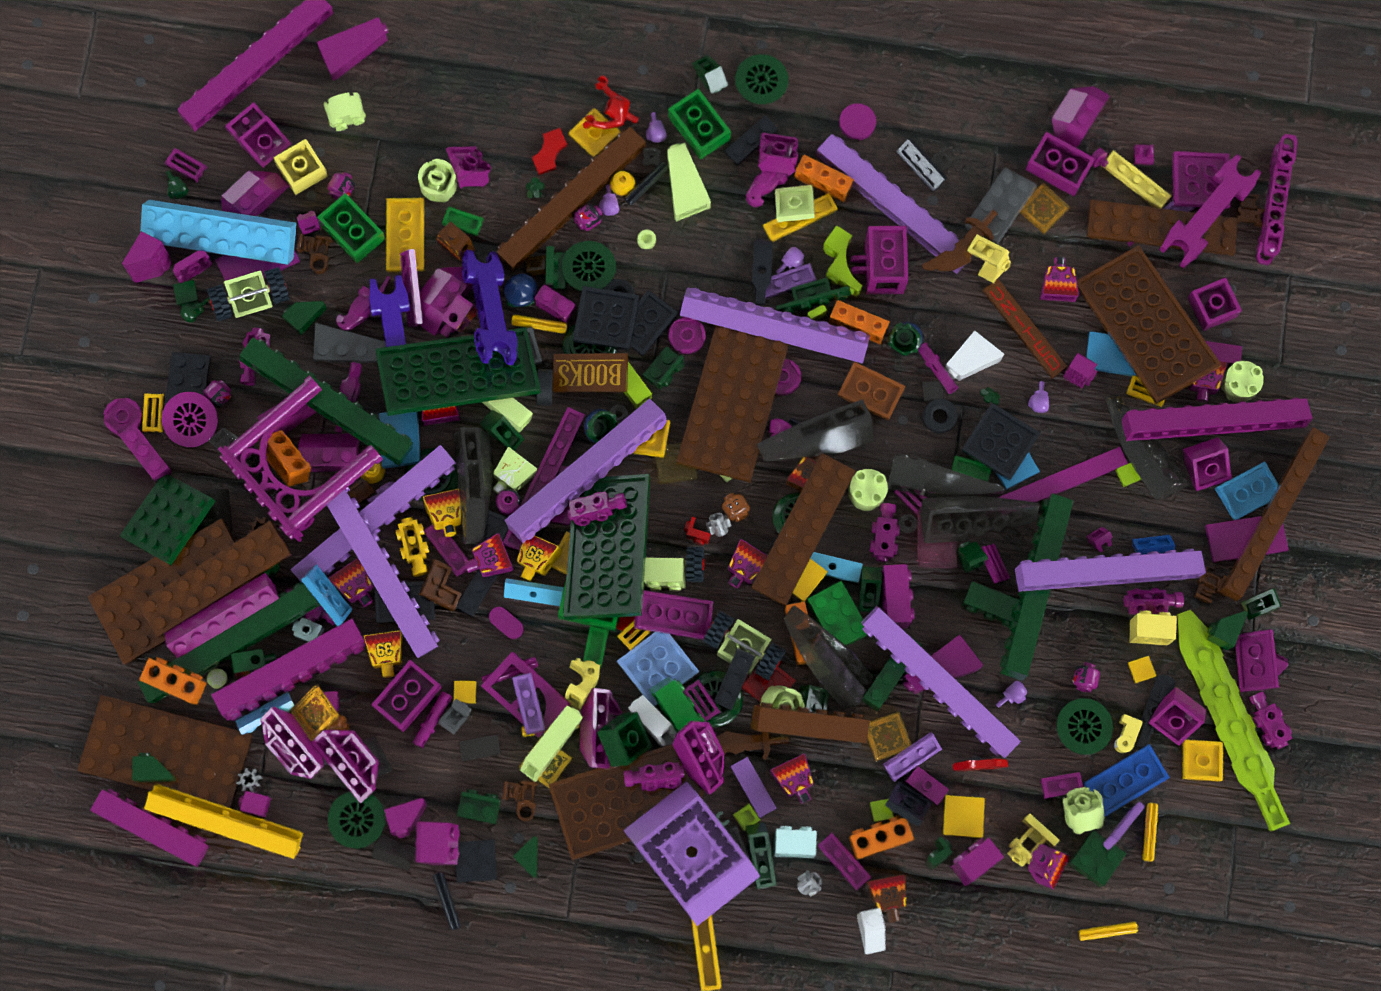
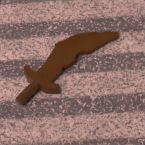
(960, 256)
(738, 743)

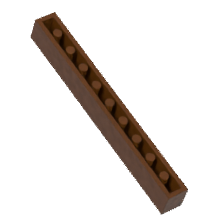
(573, 196)
(1274, 514)

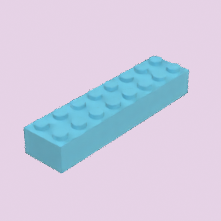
(219, 231)

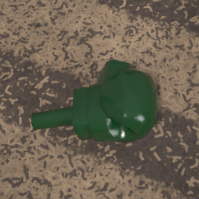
(176, 187)
(191, 310)

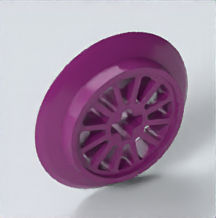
(169, 418)

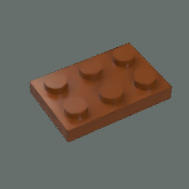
(876, 390)

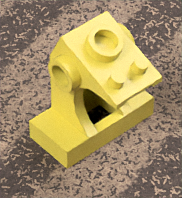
(995, 258)
(590, 674)
(1037, 833)

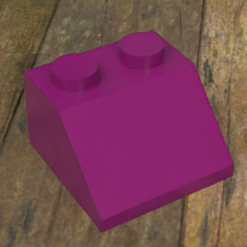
(1207, 463)
(1178, 716)
(405, 817)
(437, 843)

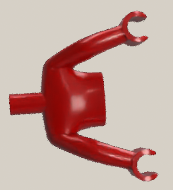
(616, 108)

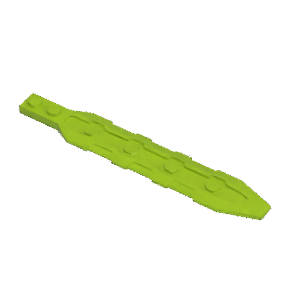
(1230, 717)

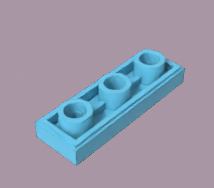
(843, 570)
(533, 592)
(252, 720)

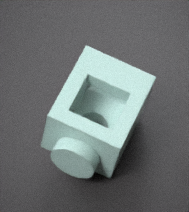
(314, 632)

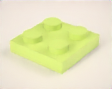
(794, 203)

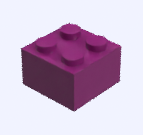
(1214, 304)

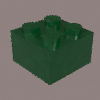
(624, 739)
(1095, 860)

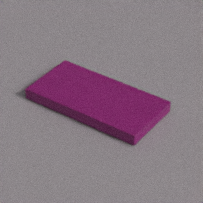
(234, 266)
(1230, 537)
(674, 615)

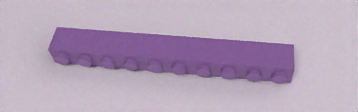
(887, 197)
(775, 325)
(586, 471)
(381, 510)
(1109, 570)
(383, 574)
(940, 682)

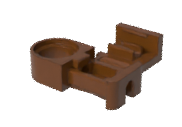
(1248, 212)
(318, 247)
(1208, 586)
(524, 793)

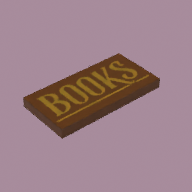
(590, 372)

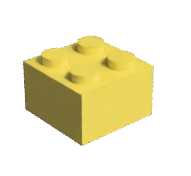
(300, 167)
(1152, 628)

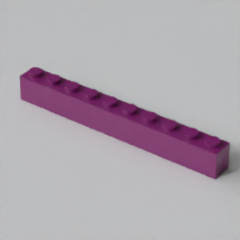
(254, 62)
(1216, 419)

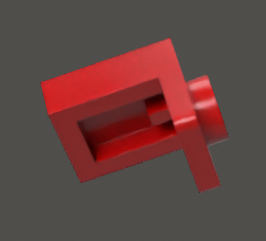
(698, 537)

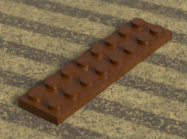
(1152, 224)
(803, 529)
(214, 578)

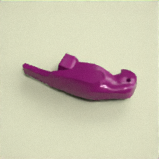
(762, 185)
(360, 308)
(351, 386)

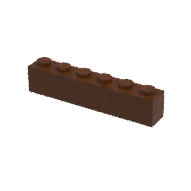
(809, 723)

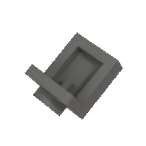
(455, 716)

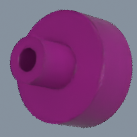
(1100, 158)

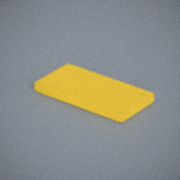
(404, 231)

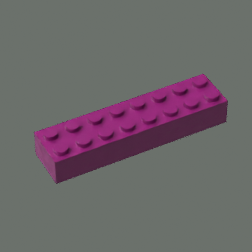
(289, 670)

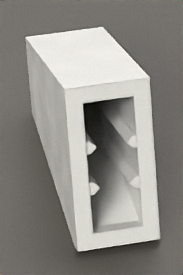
(973, 357)
(654, 722)
(872, 930)

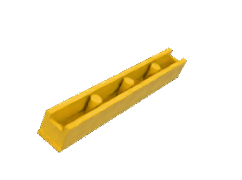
(224, 821)
(705, 948)

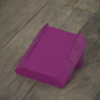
(778, 153)
(469, 166)
(192, 266)

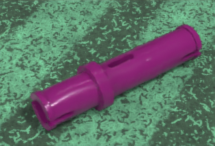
(933, 362)
(429, 724)

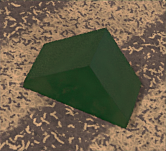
(1262, 604)
(528, 856)

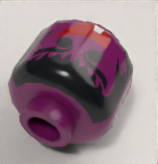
(340, 185)
(587, 217)
(217, 393)
(512, 497)
(1086, 677)

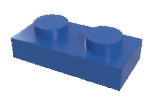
(1150, 544)

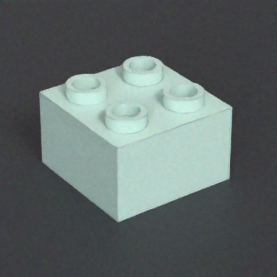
(795, 843)

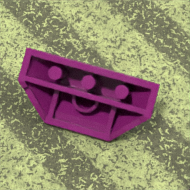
(1077, 114)
(253, 193)
(439, 294)
(596, 713)
(290, 743)
(700, 755)
(349, 760)

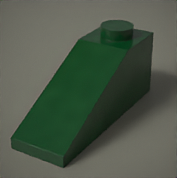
(761, 854)

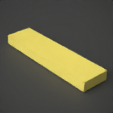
(1136, 180)

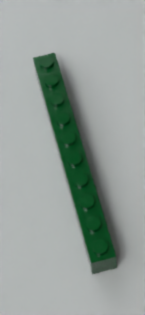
(328, 402)
(1032, 603)
(239, 637)

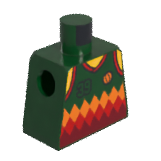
(242, 662)

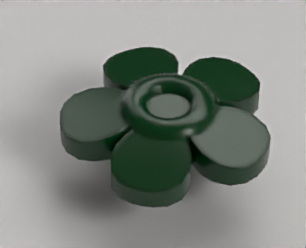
(534, 188)
(990, 396)

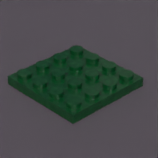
(167, 518)

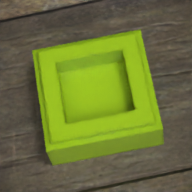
(817, 313)
(1127, 474)
(880, 811)
(746, 816)

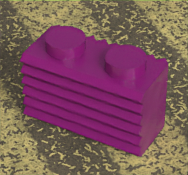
(555, 304)
(1081, 371)

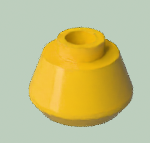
(622, 183)
(374, 474)

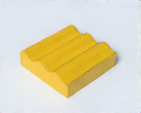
(1141, 669)
(465, 691)

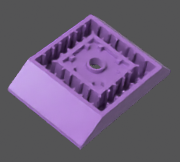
(698, 882)

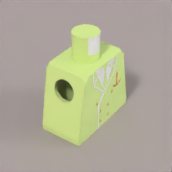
(513, 472)

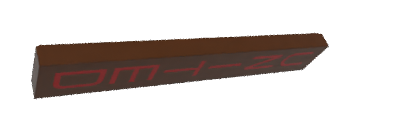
(1025, 328)

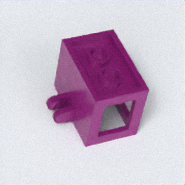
(884, 259)

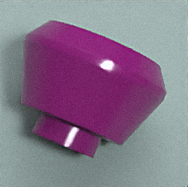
(777, 426)

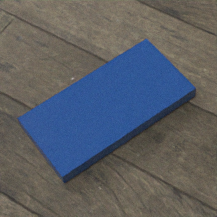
(1128, 779)

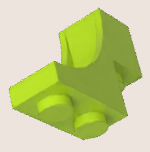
(839, 272)

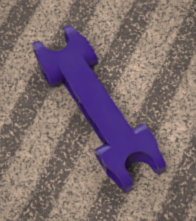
(390, 309)
(493, 332)

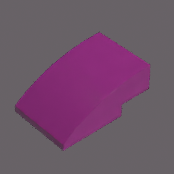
(257, 135)

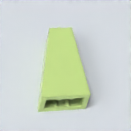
(686, 185)
(512, 410)
(551, 743)

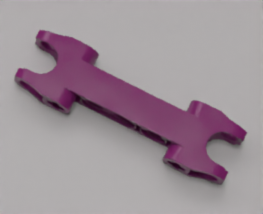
(1280, 169)
(1190, 235)

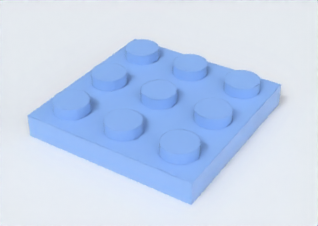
(654, 661)

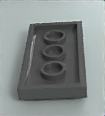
(1007, 198)

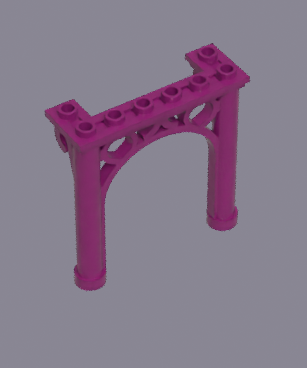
(243, 448)

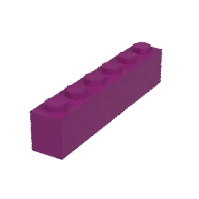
(221, 615)
(150, 828)

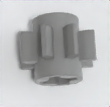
(718, 524)
(251, 786)
(809, 883)

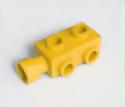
(412, 543)

